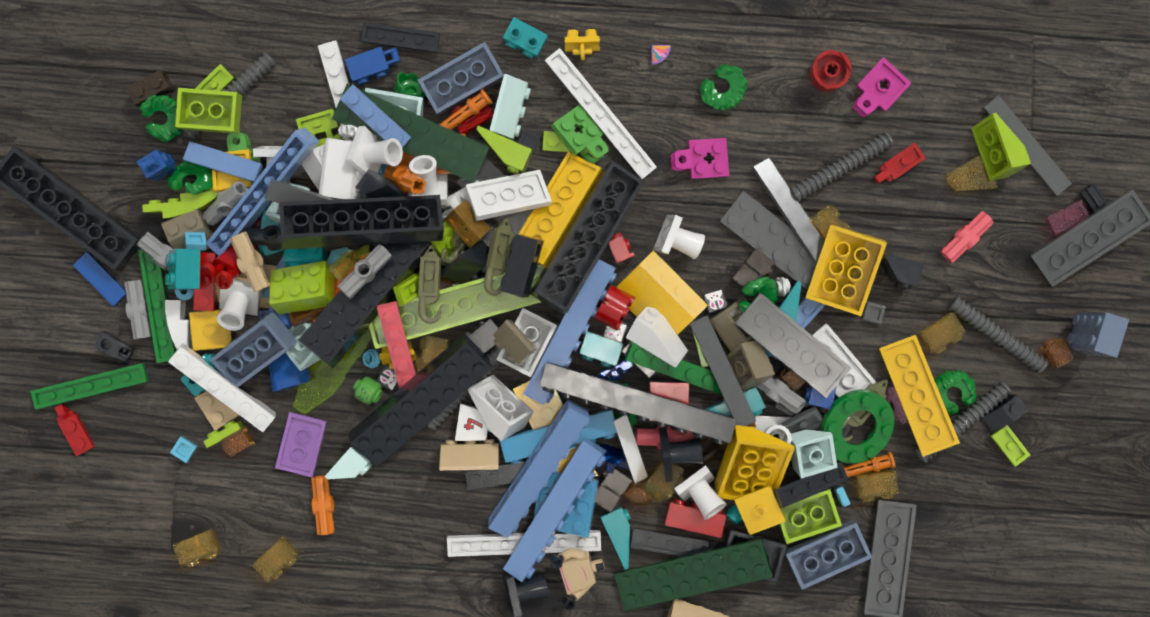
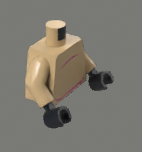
(577, 573)

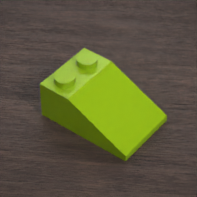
(999, 148)
(510, 153)

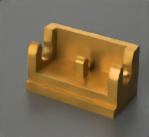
(465, 225)

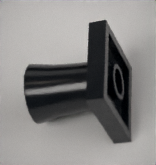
(678, 453)
(524, 591)

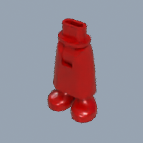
(223, 269)

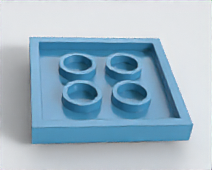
(581, 518)

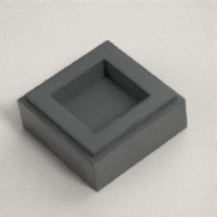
(873, 312)

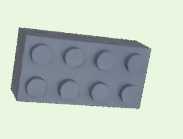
(461, 79)
(1097, 333)
(254, 349)
(827, 554)

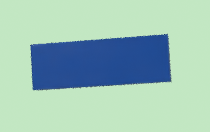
(100, 279)

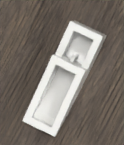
(178, 326)

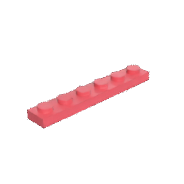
(396, 342)

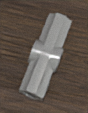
(225, 203)
(155, 249)
(355, 280)
(137, 309)
(782, 394)

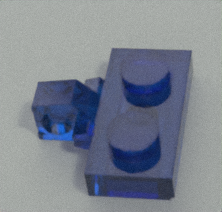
(615, 372)
(614, 458)

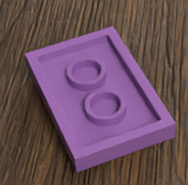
(301, 444)

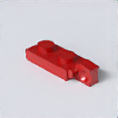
(900, 164)
(74, 430)

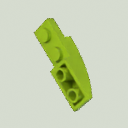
(188, 203)

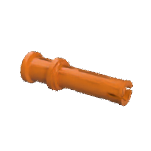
(472, 107)
(874, 464)

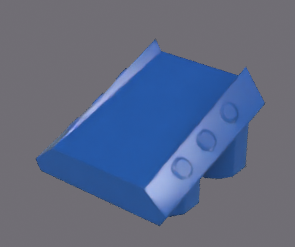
(286, 375)

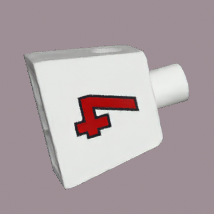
(470, 424)

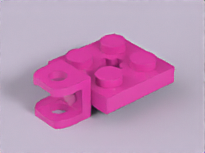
(873, 95)
(694, 160)

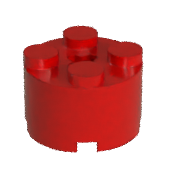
(830, 60)
(614, 307)

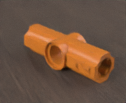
(404, 179)
(322, 505)

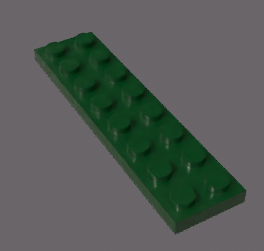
(449, 149)
(693, 574)

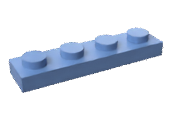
(374, 116)

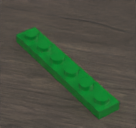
(155, 297)
(684, 371)
(89, 386)

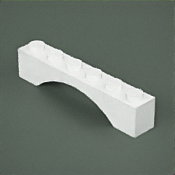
(204, 375)

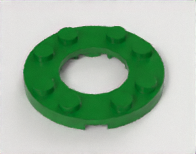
(877, 439)

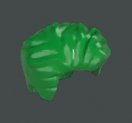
(408, 85)

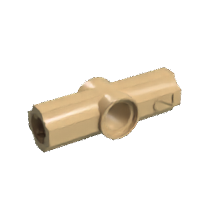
(250, 261)

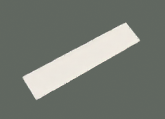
(630, 448)

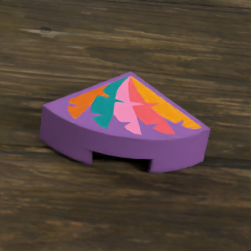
(659, 53)

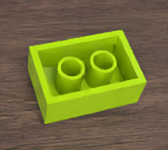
(208, 111)
(301, 287)
(809, 517)

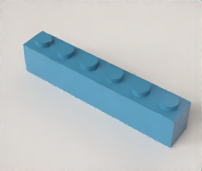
(523, 443)

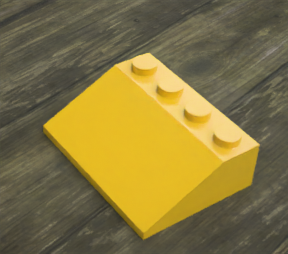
(846, 269)
(661, 288)
(751, 462)

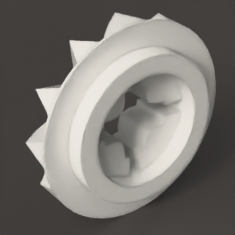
(347, 132)

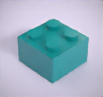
(183, 269)

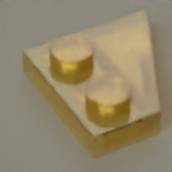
(970, 176)

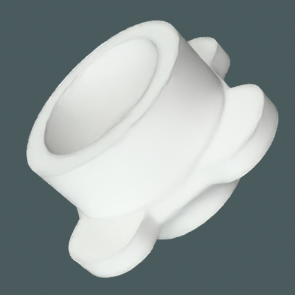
(783, 286)

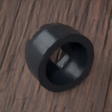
(778, 367)

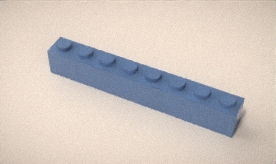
(253, 202)
(571, 327)
(538, 468)
(555, 508)

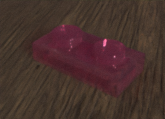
(1067, 217)
(898, 411)

